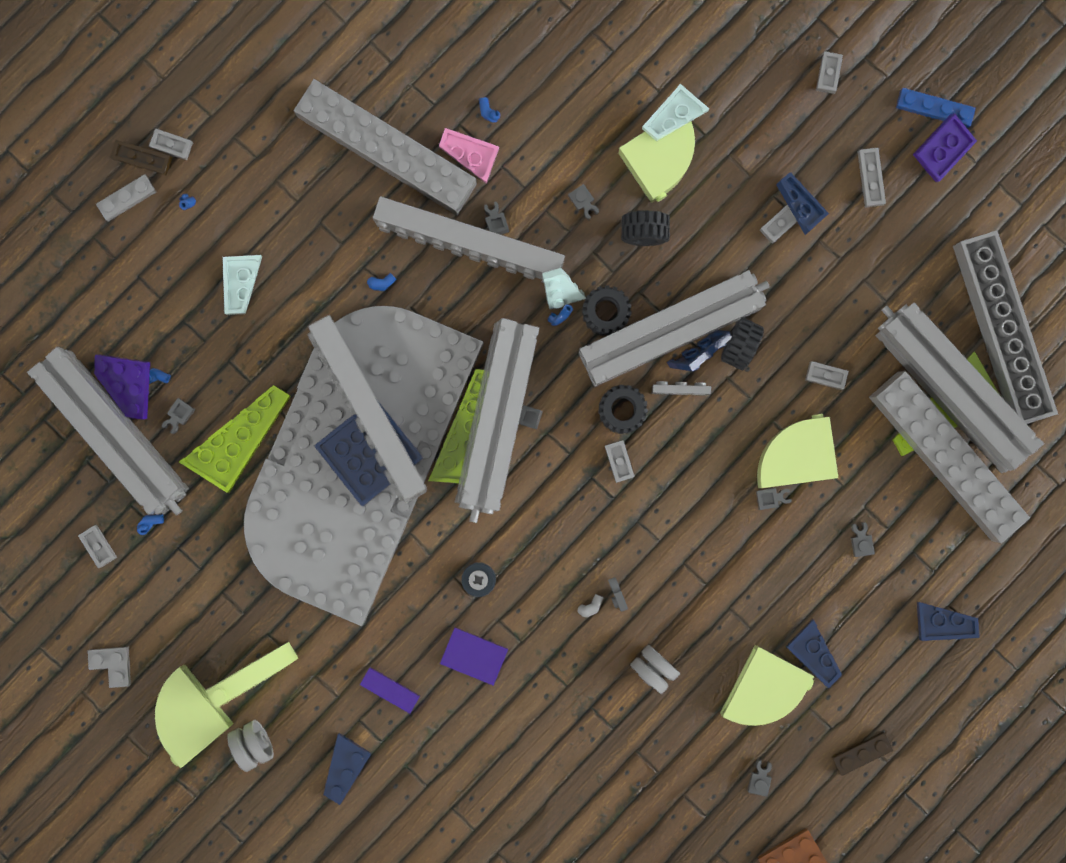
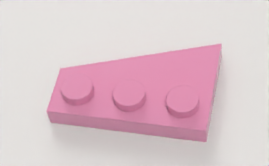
(470, 152)

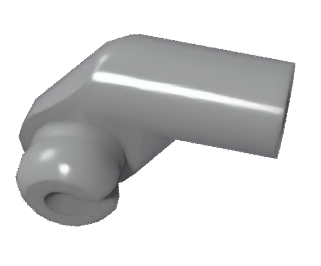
(592, 608)

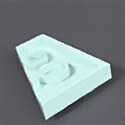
(674, 113)
(239, 280)
(560, 289)

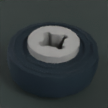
(478, 579)

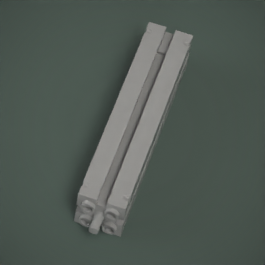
(673, 327)
(958, 387)
(496, 417)
(109, 432)

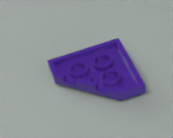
(125, 382)

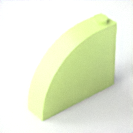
(659, 163)
(799, 454)
(252, 675)
(766, 689)
(187, 717)

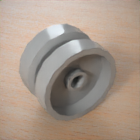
(654, 669)
(250, 745)

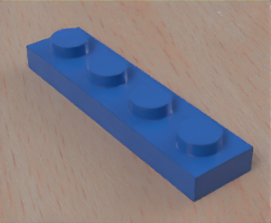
(934, 106)

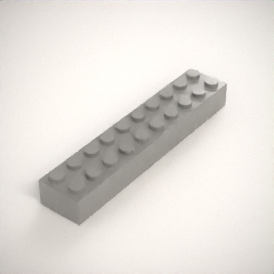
(385, 147)
(465, 239)
(1004, 327)
(367, 409)
(949, 457)

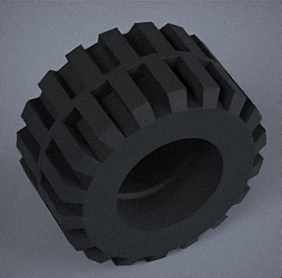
(645, 228)
(606, 294)
(743, 344)
(634, 397)

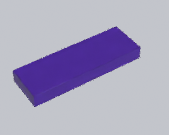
(390, 690)

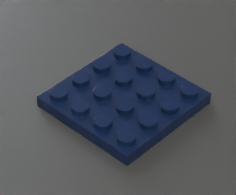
(355, 462)

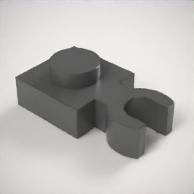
(582, 200)
(496, 222)
(179, 413)
(530, 417)
(769, 498)
(862, 543)
(618, 599)
(760, 781)

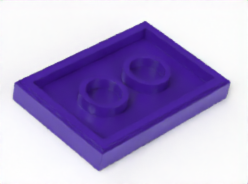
(945, 147)
(474, 656)

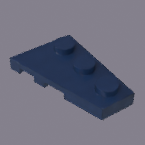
(801, 203)
(694, 357)
(944, 624)
(814, 654)
(345, 767)

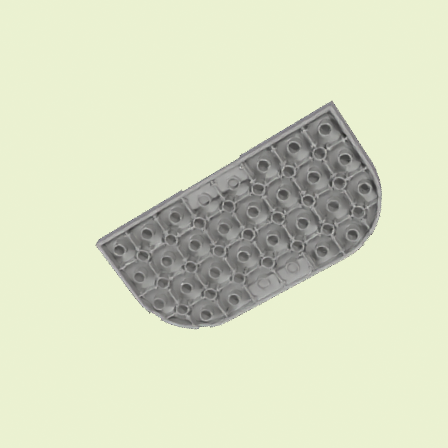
(300, 516)

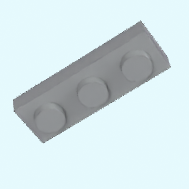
(871, 177)
(126, 198)
(680, 388)

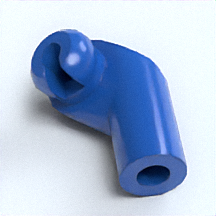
(488, 113)
(186, 202)
(381, 284)
(563, 315)
(156, 374)
(148, 521)

